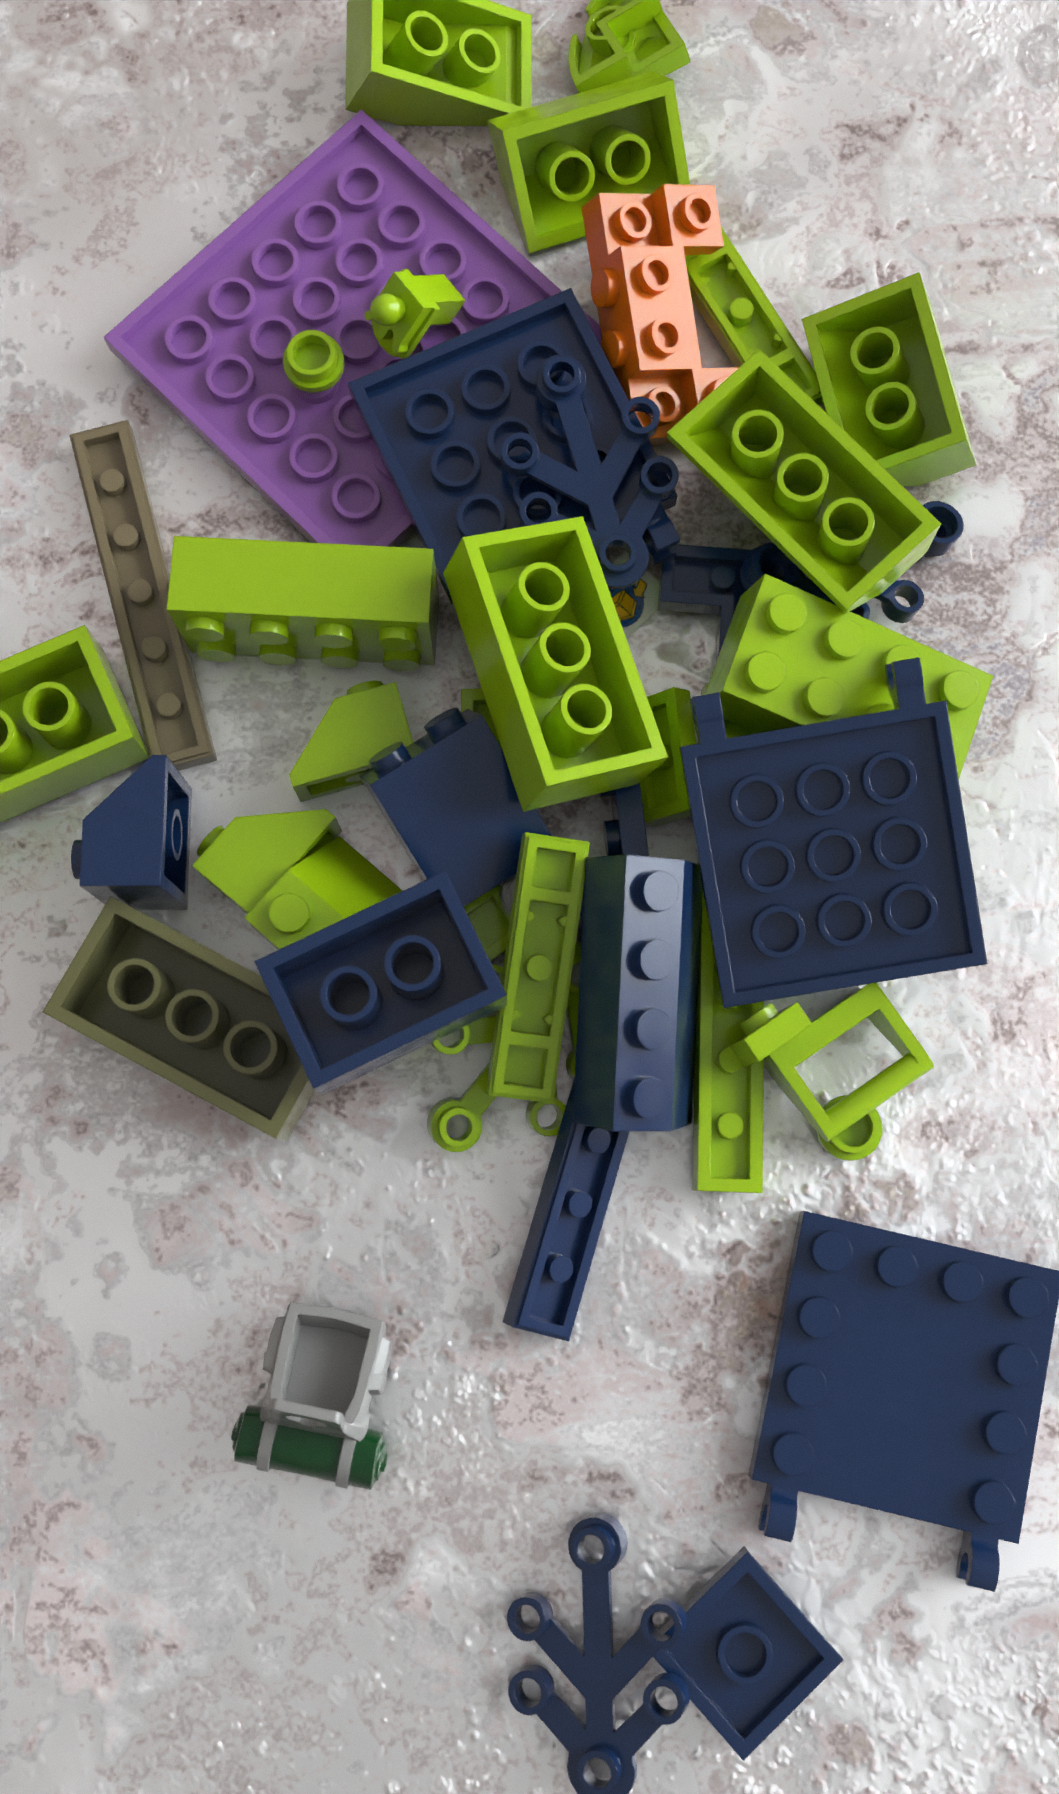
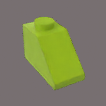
(348, 738)
(259, 849)

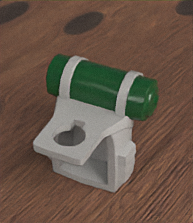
(318, 1398)

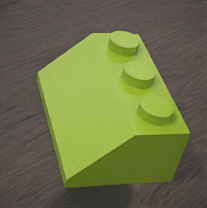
(585, 145)
(891, 381)
(318, 894)

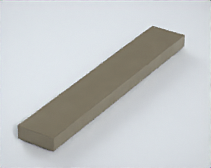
(138, 592)

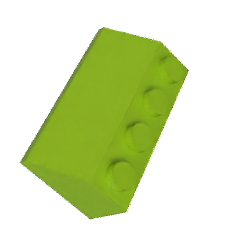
(805, 483)

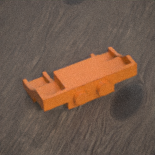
(645, 294)

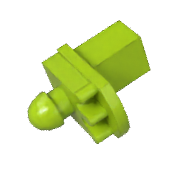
(409, 308)

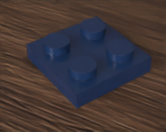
(747, 1653)

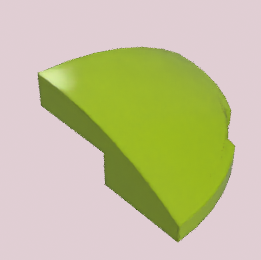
(624, 42)

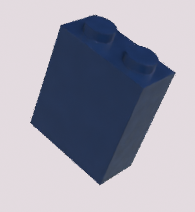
(453, 803)

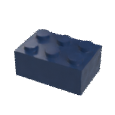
(381, 983)

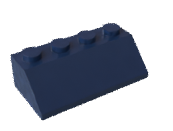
(638, 993)

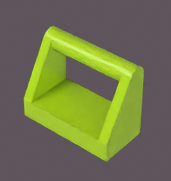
(864, 1003)

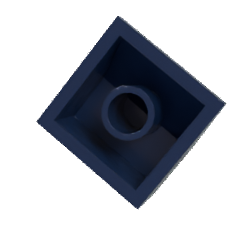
(139, 840)

